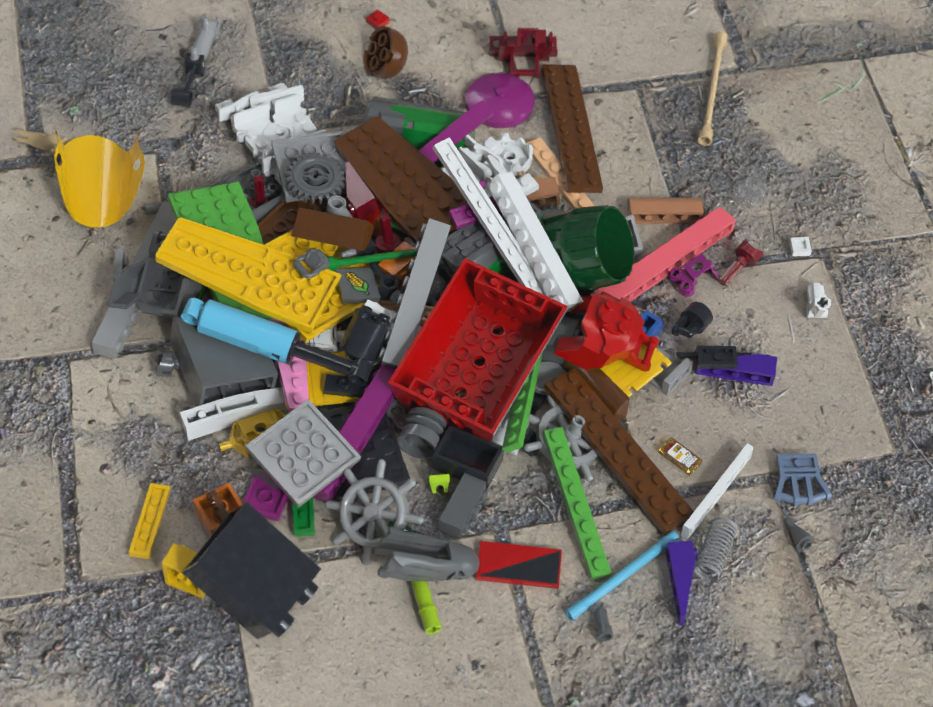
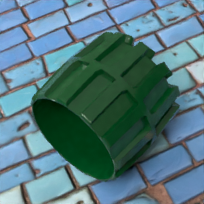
(592, 245)

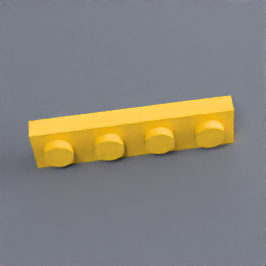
(149, 521)

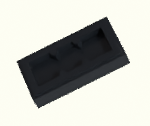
(341, 386)

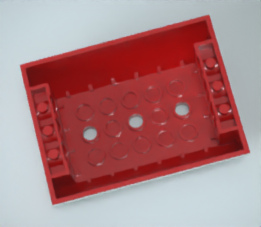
(461, 333)

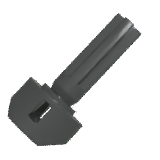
(166, 363)

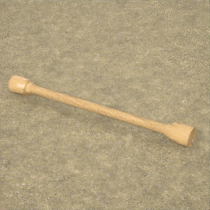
(706, 134)

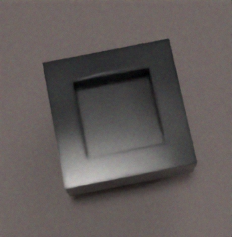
(530, 437)

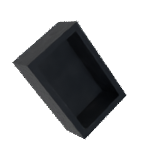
(469, 454)

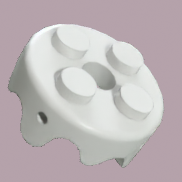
(519, 151)

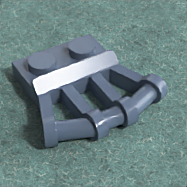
(800, 467)

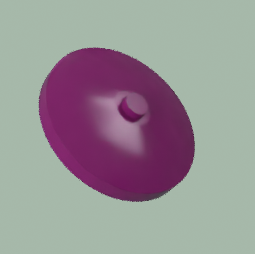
(505, 96)

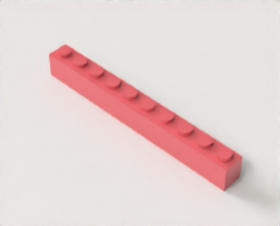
(672, 255)

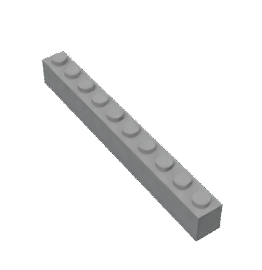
(118, 322)

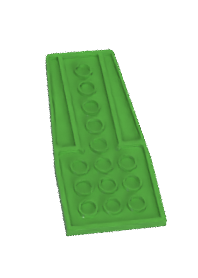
(223, 209)

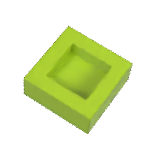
(435, 480)

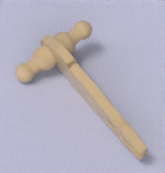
(40, 140)

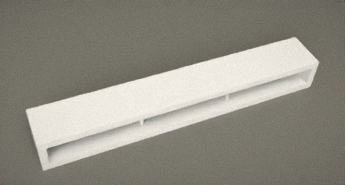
(533, 240)

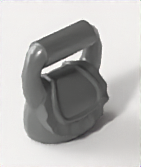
(315, 260)

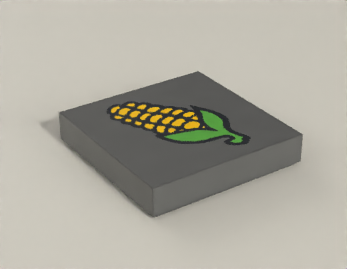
(358, 285)

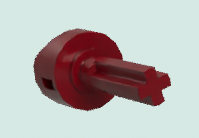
(260, 198)
(387, 240)
(745, 255)

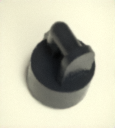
(693, 320)

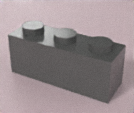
(463, 506)

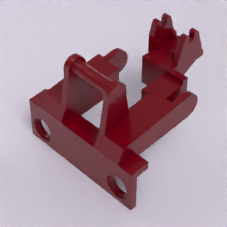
(527, 43)

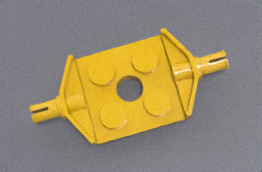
(245, 430)

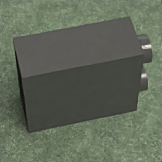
(217, 367)

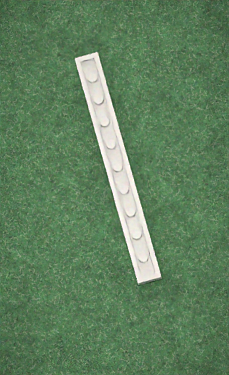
(487, 214)

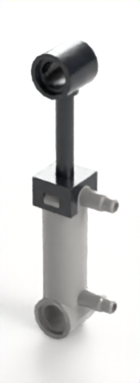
(196, 60)
(387, 283)

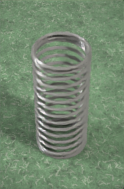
(721, 533)

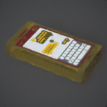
(680, 456)

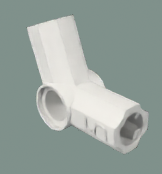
(817, 302)

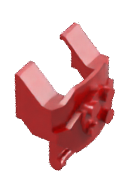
(610, 333)

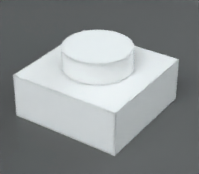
(800, 246)

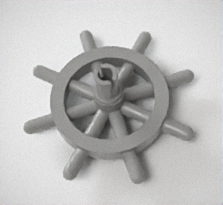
(572, 433)
(374, 511)

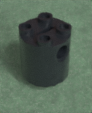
(365, 334)

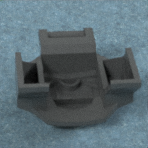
(152, 285)

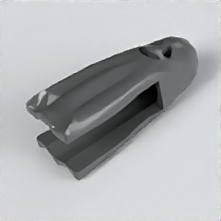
(424, 557)

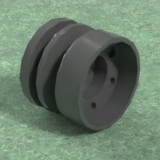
(421, 432)

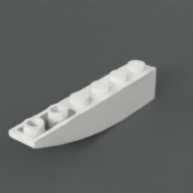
(226, 411)

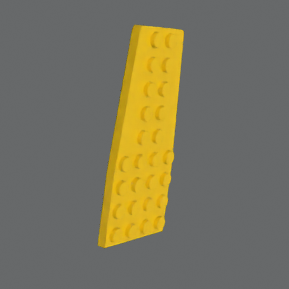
(248, 273)

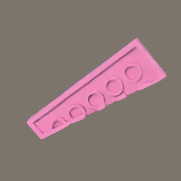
(293, 378)

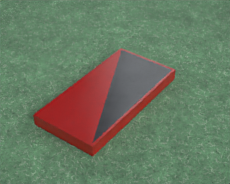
(519, 564)

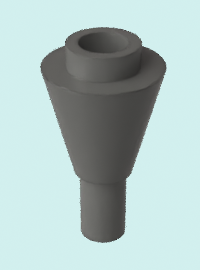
(801, 538)

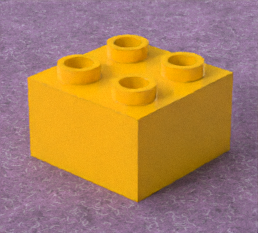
(174, 563)

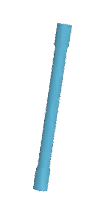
(582, 605)

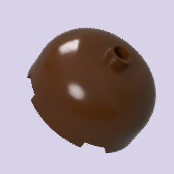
(386, 53)

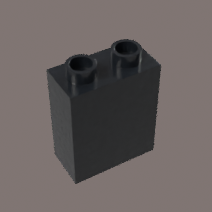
(253, 572)

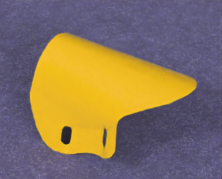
(98, 178)

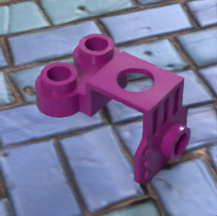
(688, 275)

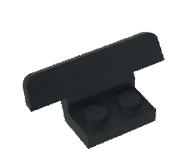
(714, 357)

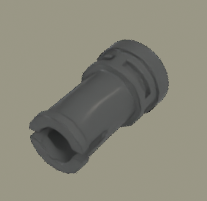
(603, 629)

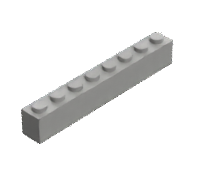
(416, 292)

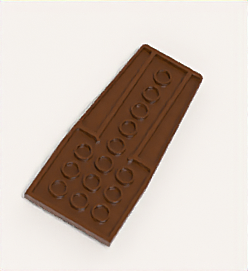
(400, 177)

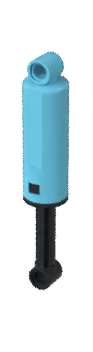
(266, 338)

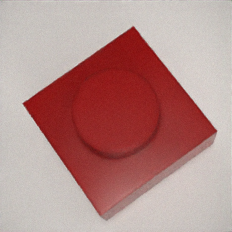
(377, 19)

